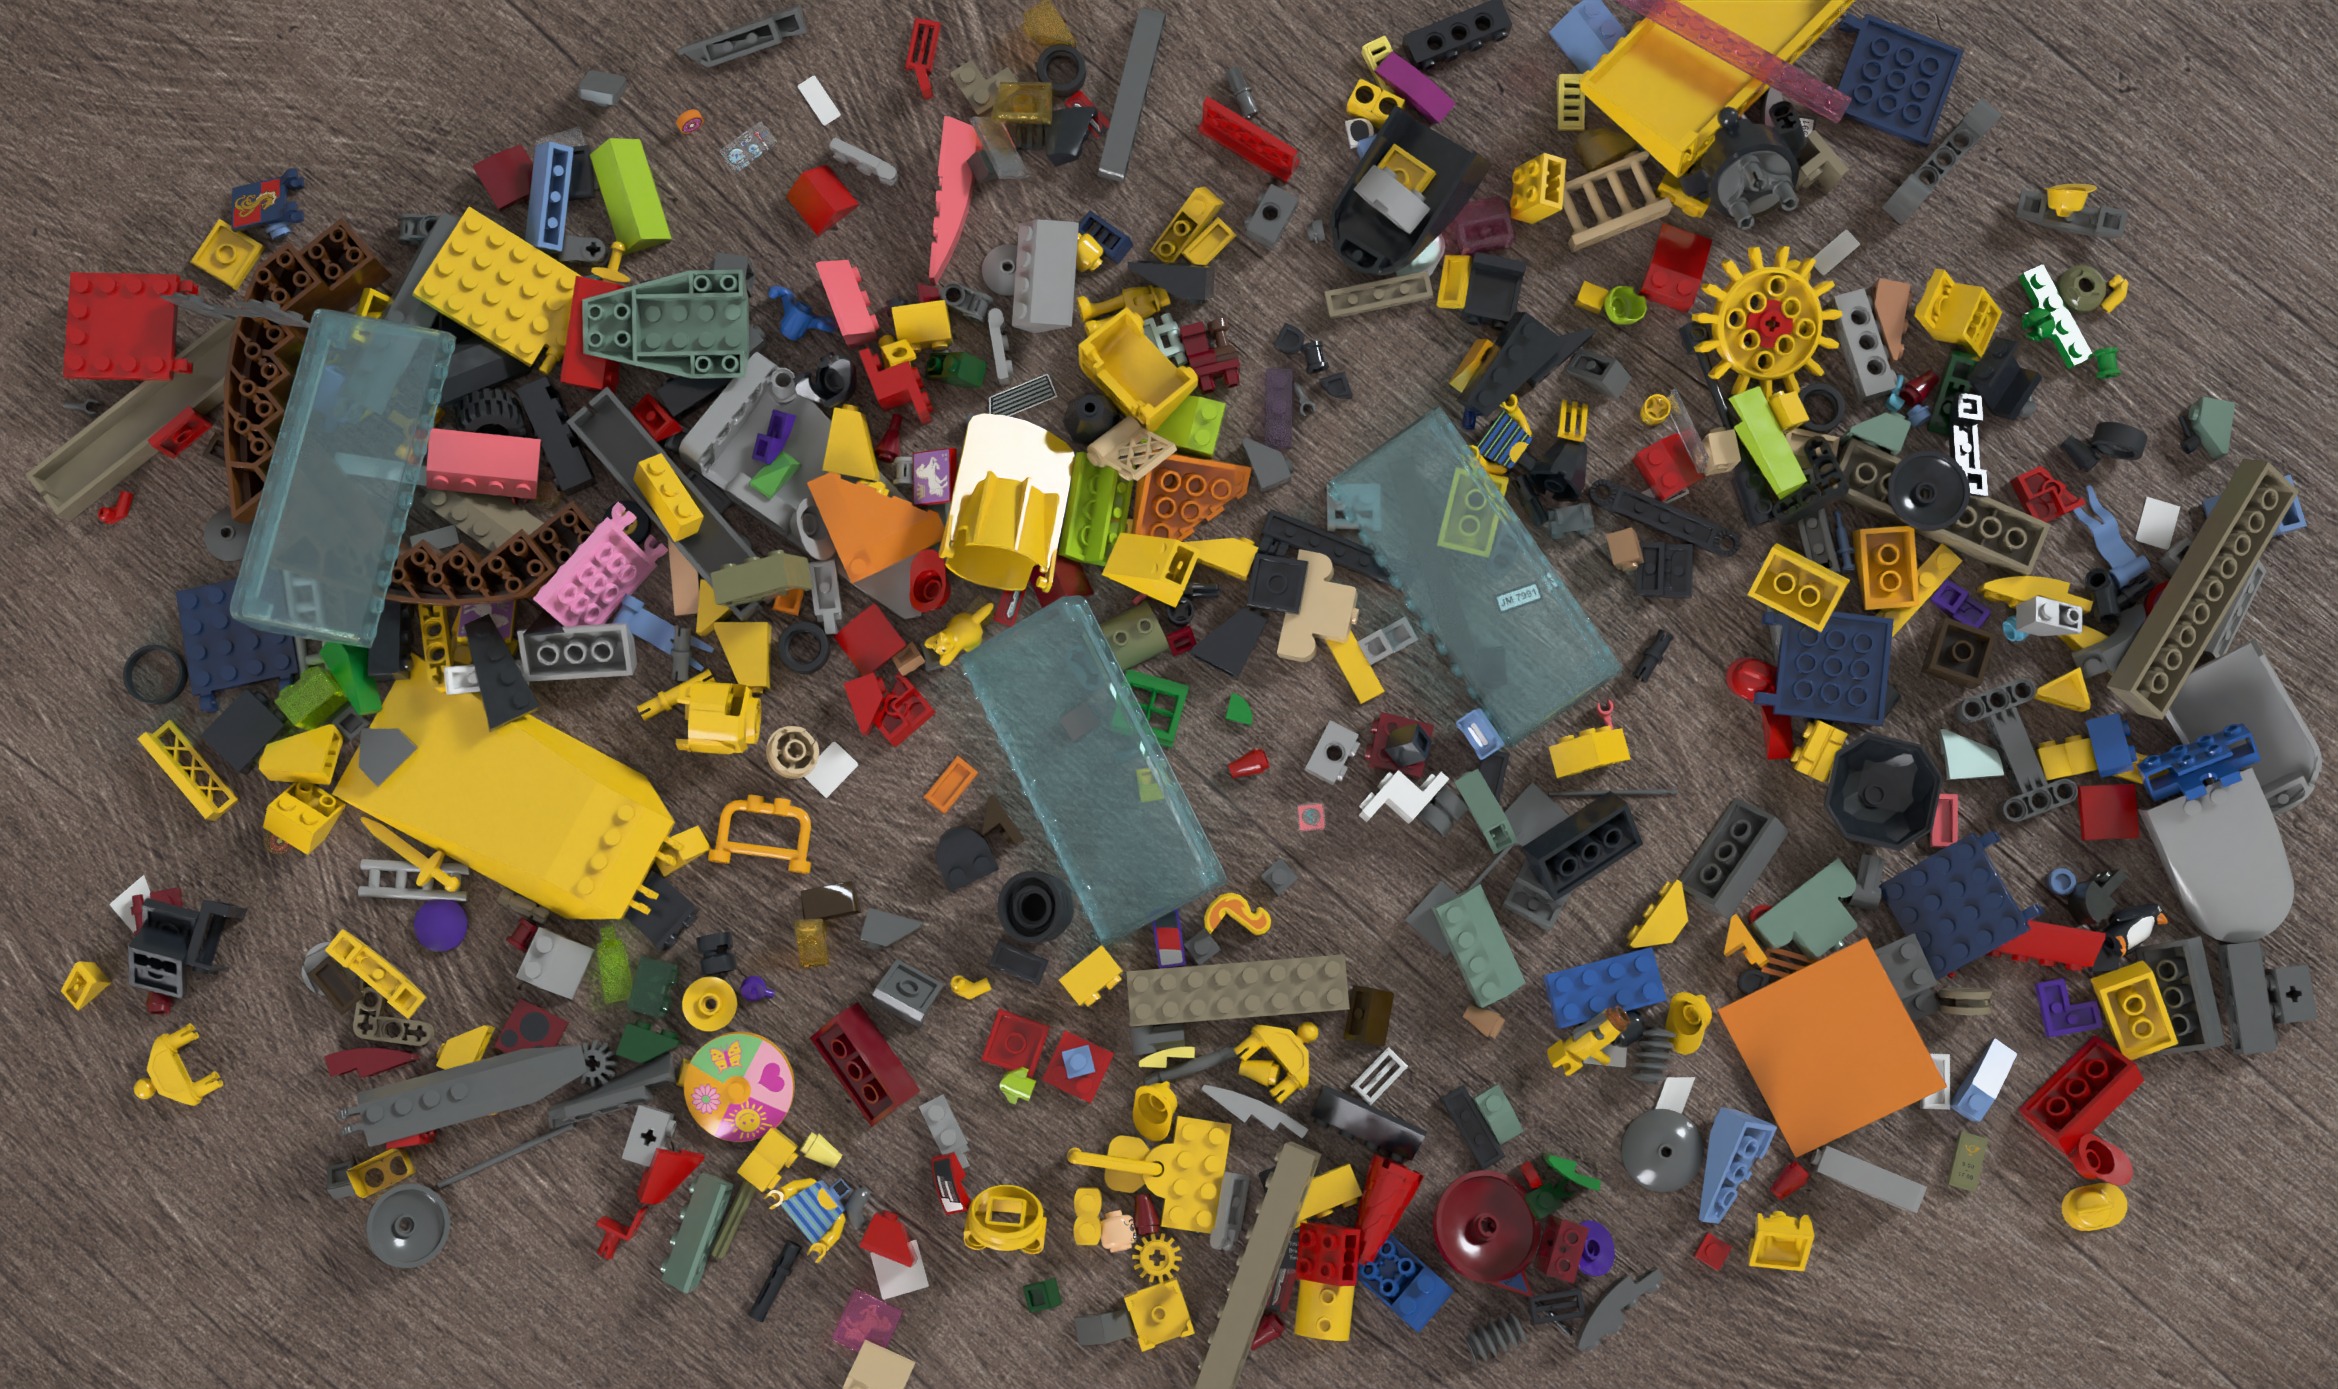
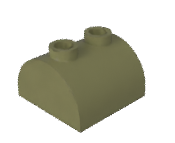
(1134, 636)

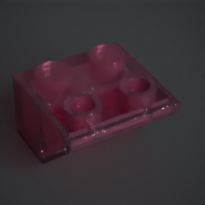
(1483, 227)

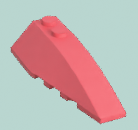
(954, 199)

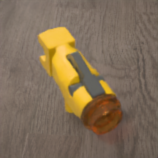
(1589, 1040)

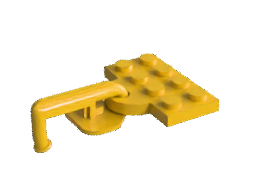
(1189, 1176)

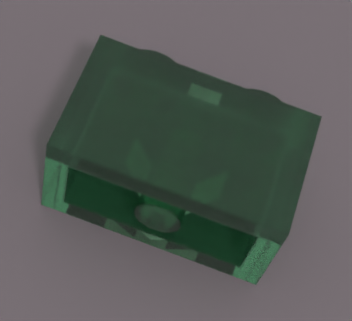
(653, 987)

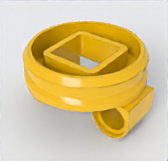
(983, 1232)

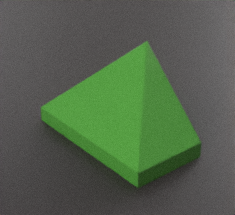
(774, 476)

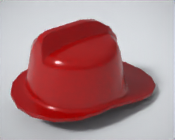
(928, 581)
(1751, 676)
(2101, 1160)

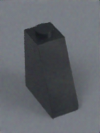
(1231, 642)

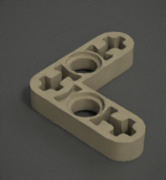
(381, 1023)

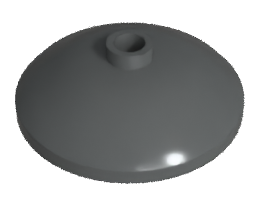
(1643, 1146)
(426, 1225)

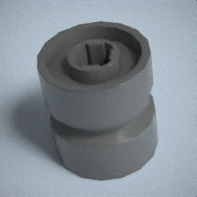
(1443, 811)

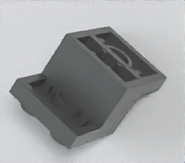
(1909, 975)

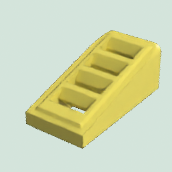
(1372, 47)
(1570, 80)

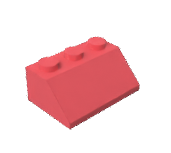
(848, 302)

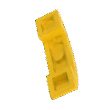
(376, 972)

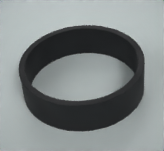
(135, 656)

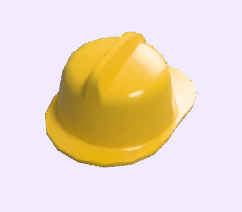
(2068, 197)
(1688, 1019)
(1154, 1110)
(2094, 1206)

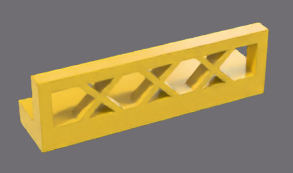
(181, 777)

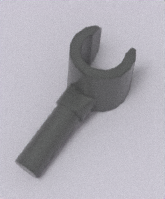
(1302, 399)
(83, 406)
(2028, 408)

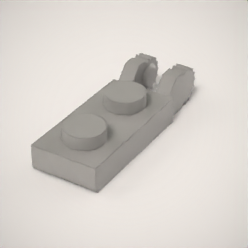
(864, 161)
(1000, 345)
(1230, 1211)

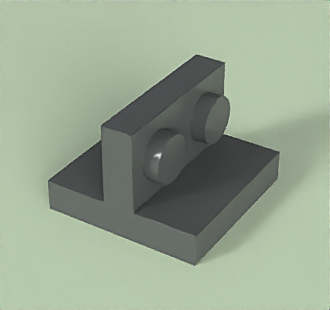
(907, 993)

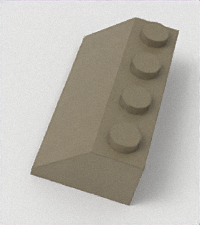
(482, 516)

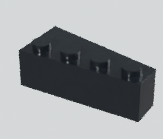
(1510, 362)
(560, 442)

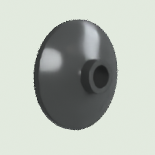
(227, 548)

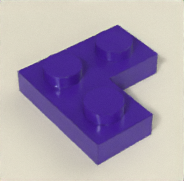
(2060, 1016)

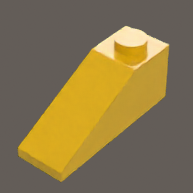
(1227, 555)

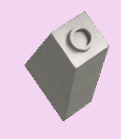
(1868, 1178)

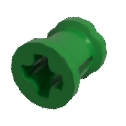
(2107, 363)

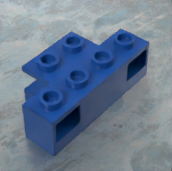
(2198, 761)

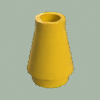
(1262, 1071)

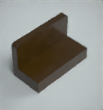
(1368, 1015)

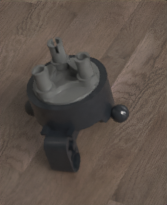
(1749, 165)

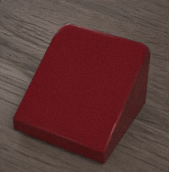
(927, 293)

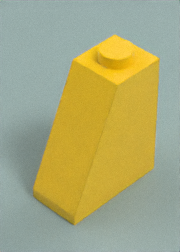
(850, 445)
(748, 652)
(303, 757)

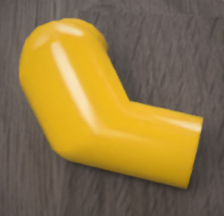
(2118, 295)

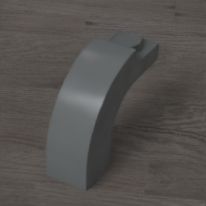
(2110, 652)

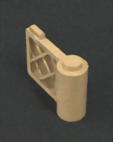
(1122, 441)

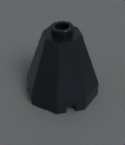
(1090, 417)
(1561, 470)

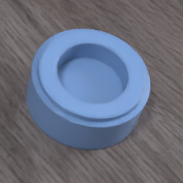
(2060, 882)

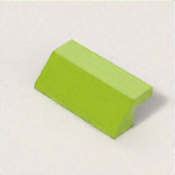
(1104, 497)

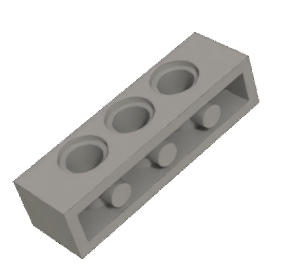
(1866, 384)

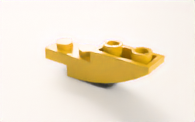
(2022, 588)

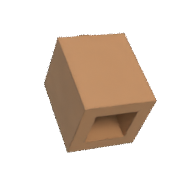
(1625, 549)

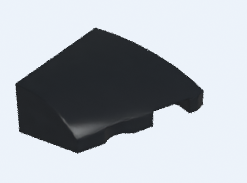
(1067, 133)

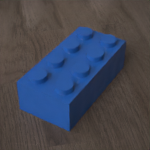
(1589, 989)

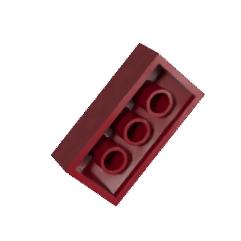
(864, 1064)

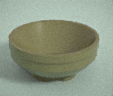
(2073, 296)

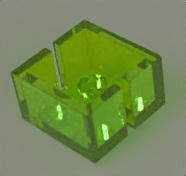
(311, 698)

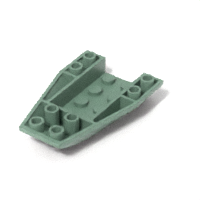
(674, 324)

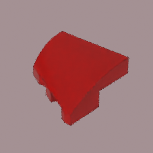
(2044, 496)
(902, 711)
(666, 1173)

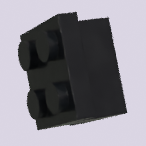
(161, 948)

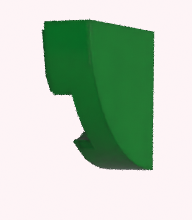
(1239, 710)

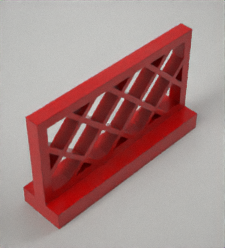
(1248, 141)

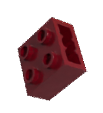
(1376, 752)

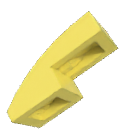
(1159, 1058)

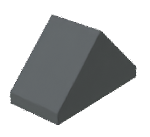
(1104, 1327)

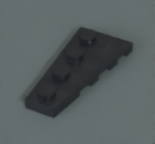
(499, 678)

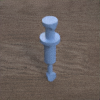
(1843, 543)

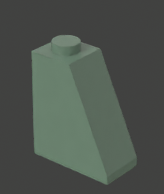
(1486, 811)

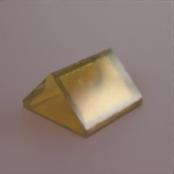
(1023, 103)

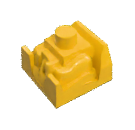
(1781, 1242)

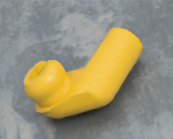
(969, 989)

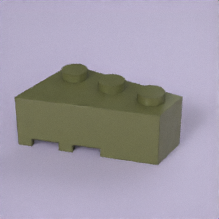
(760, 578)

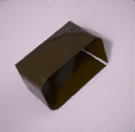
(830, 901)

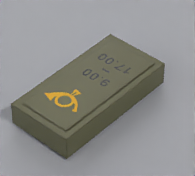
(1967, 1161)

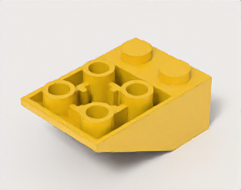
(1152, 565)

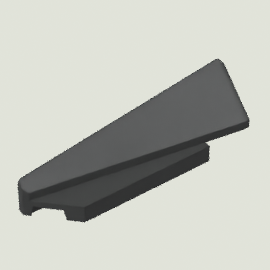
(619, 1093)

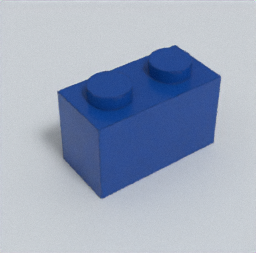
(2110, 744)

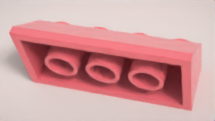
(483, 463)

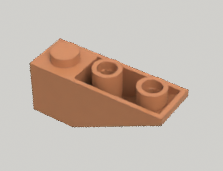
(1889, 308)

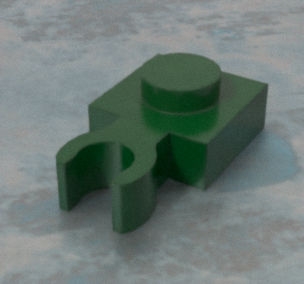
(1546, 1199)

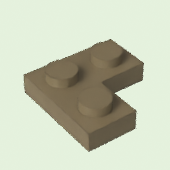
(977, 90)

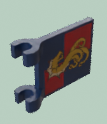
(266, 202)

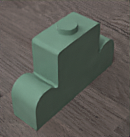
(1811, 914)

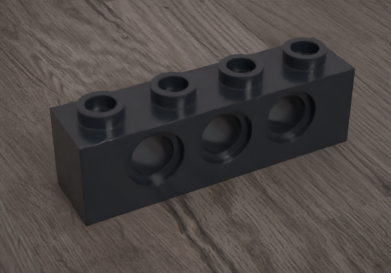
(1489, 13)

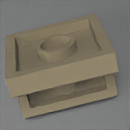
(1820, 164)

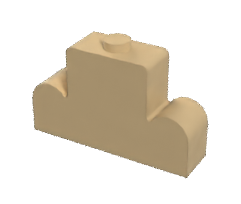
(1324, 614)

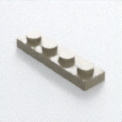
(1378, 295)

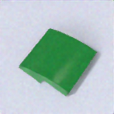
(1567, 1168)

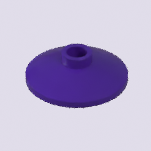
(1598, 1250)

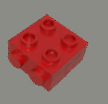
(1328, 1254)

